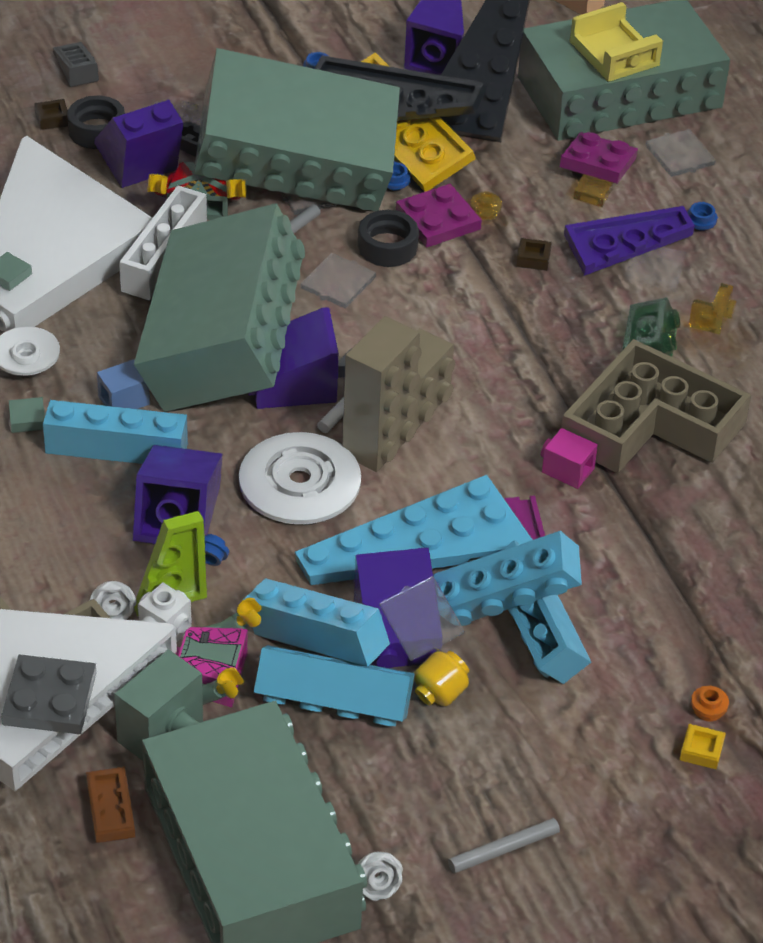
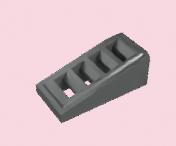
(77, 64)

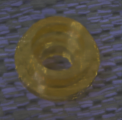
(486, 205)

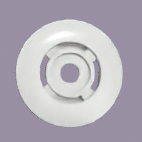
(328, 492)

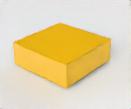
(702, 746)

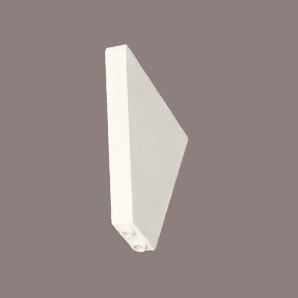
(64, 229)
(115, 645)

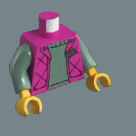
(221, 652)

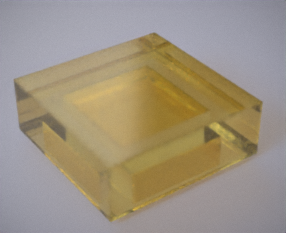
(593, 190)

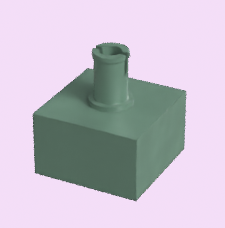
(158, 701)

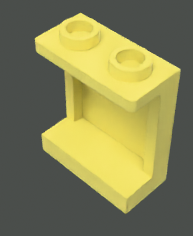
(613, 43)

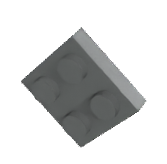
(49, 694)

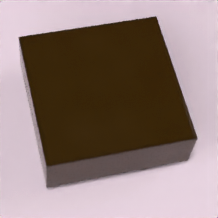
(51, 114)
(534, 254)

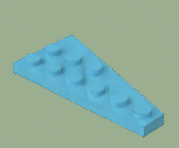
(452, 524)

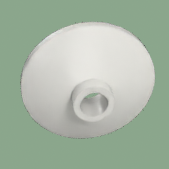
(28, 350)

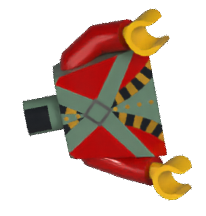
(216, 190)

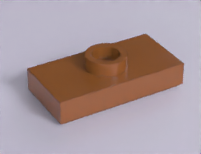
(110, 804)

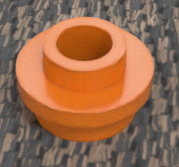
(709, 703)

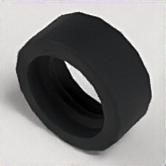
(91, 108)
(388, 253)

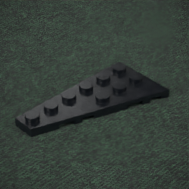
(489, 56)
(420, 93)

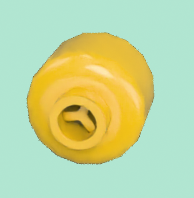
(441, 678)

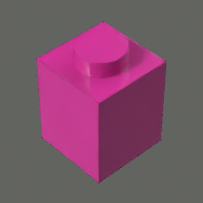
(568, 458)

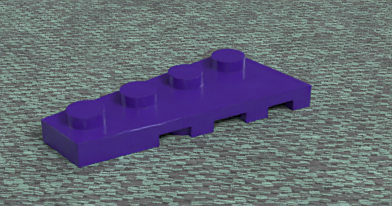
(620, 238)

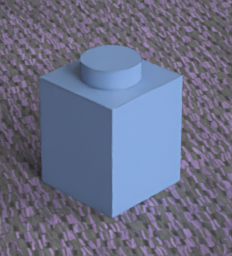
(123, 387)

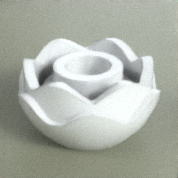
(117, 591)
(389, 878)

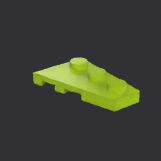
(178, 558)

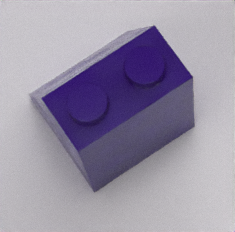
(433, 35)
(142, 143)
(306, 364)
(173, 485)
(382, 577)

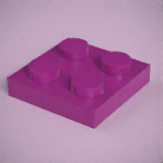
(598, 157)
(440, 215)

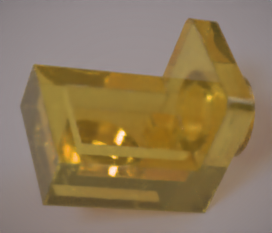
(712, 316)

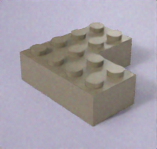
(391, 388)
(659, 396)

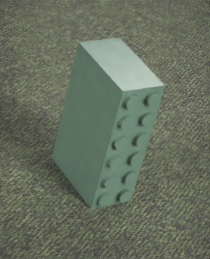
(579, 99)
(298, 130)
(220, 308)
(253, 830)

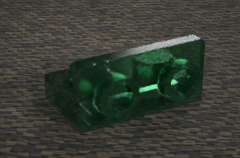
(653, 325)

